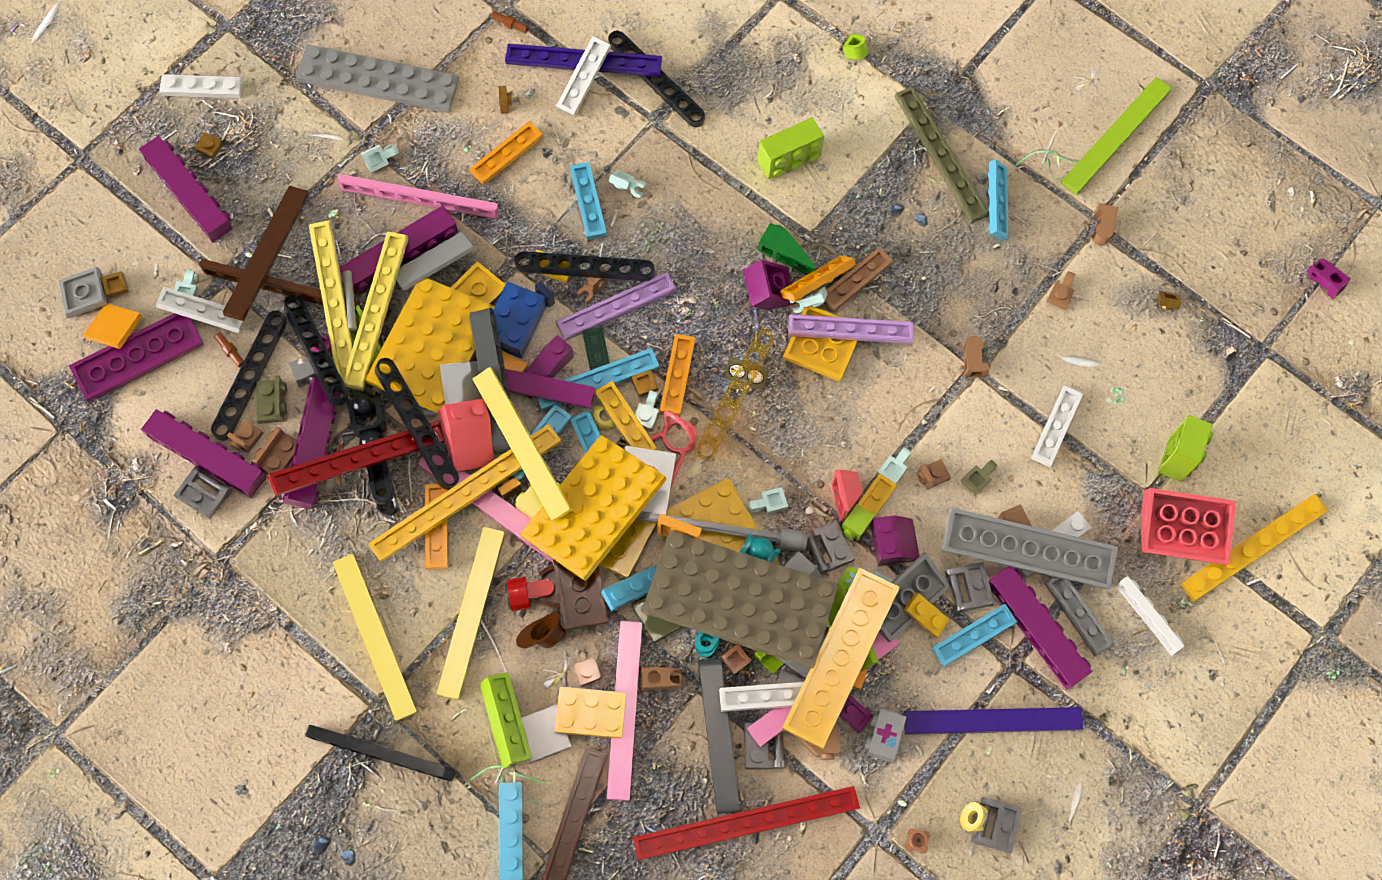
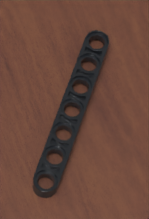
(665, 82)
(576, 260)
(315, 357)
(249, 385)
(416, 433)
(380, 753)

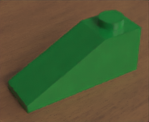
(783, 247)

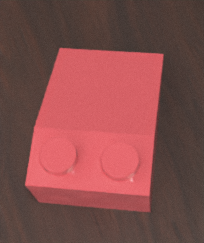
(467, 434)

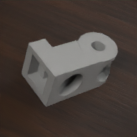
(304, 372)

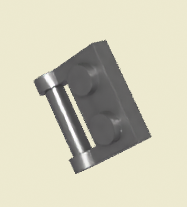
(198, 497)
(834, 544)
(976, 585)
(757, 757)
(1004, 826)

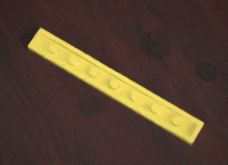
(332, 293)
(375, 310)
(522, 444)
(470, 613)
(375, 638)

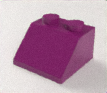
(764, 284)
(894, 540)

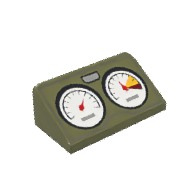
(760, 380)

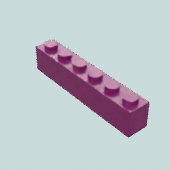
(186, 189)
(422, 236)
(312, 440)
(203, 453)
(1040, 628)

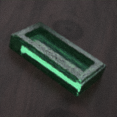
(595, 347)

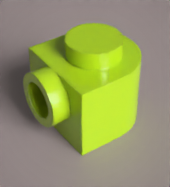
(856, 47)

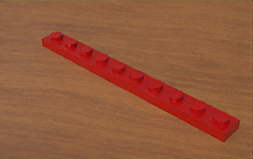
(348, 460)
(746, 823)

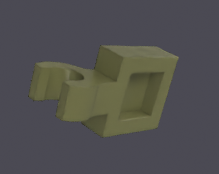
(978, 478)

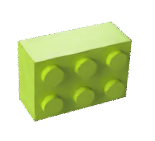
(790, 148)
(1186, 448)

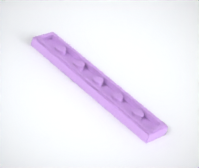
(616, 306)
(850, 329)

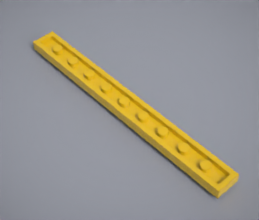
(457, 498)

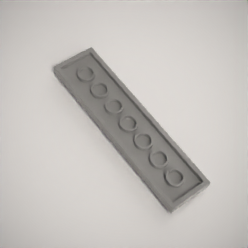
(377, 78)
(1029, 548)

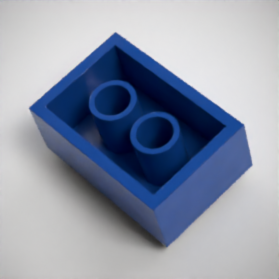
(518, 317)

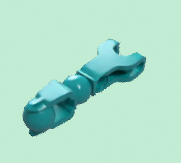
(756, 547)

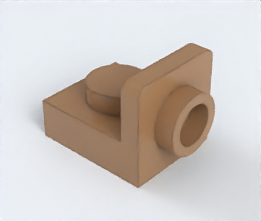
(245, 436)
(933, 474)

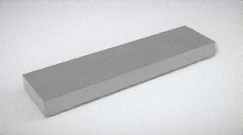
(1079, 615)

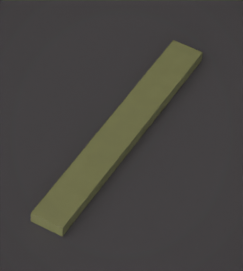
(942, 155)

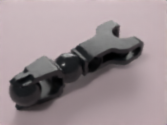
(380, 481)

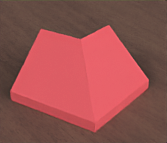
(846, 491)

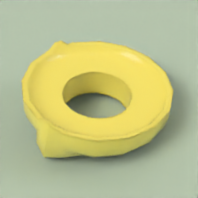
(602, 425)
(967, 814)

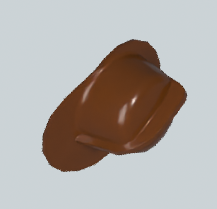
(543, 632)

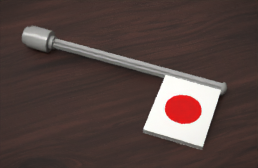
(664, 463)

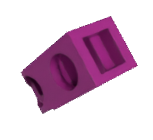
(1328, 277)

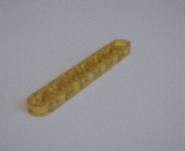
(736, 383)

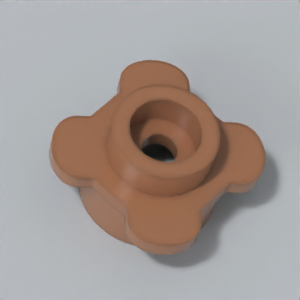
(923, 836)

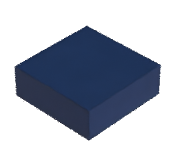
(541, 289)

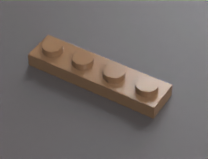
(857, 279)

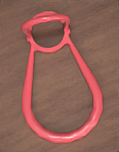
(689, 429)

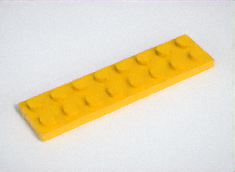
(841, 658)

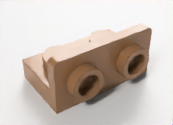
(276, 452)

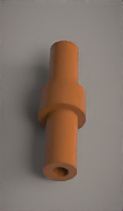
(510, 22)
(229, 349)

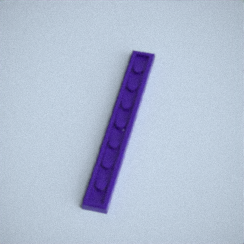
(569, 58)
(993, 720)

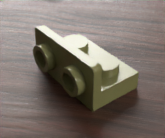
(271, 400)

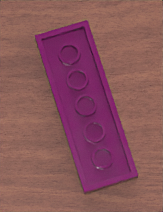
(138, 356)

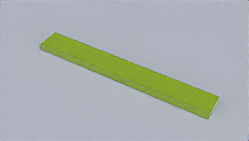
(1116, 135)

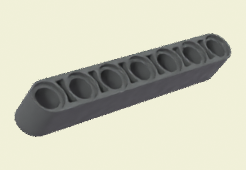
(490, 355)
(718, 737)

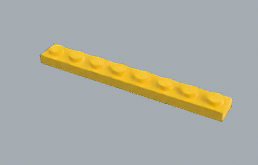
(1255, 547)

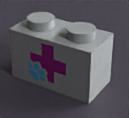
(885, 735)

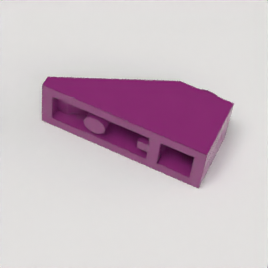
(551, 359)

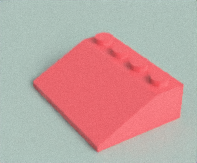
(1187, 526)

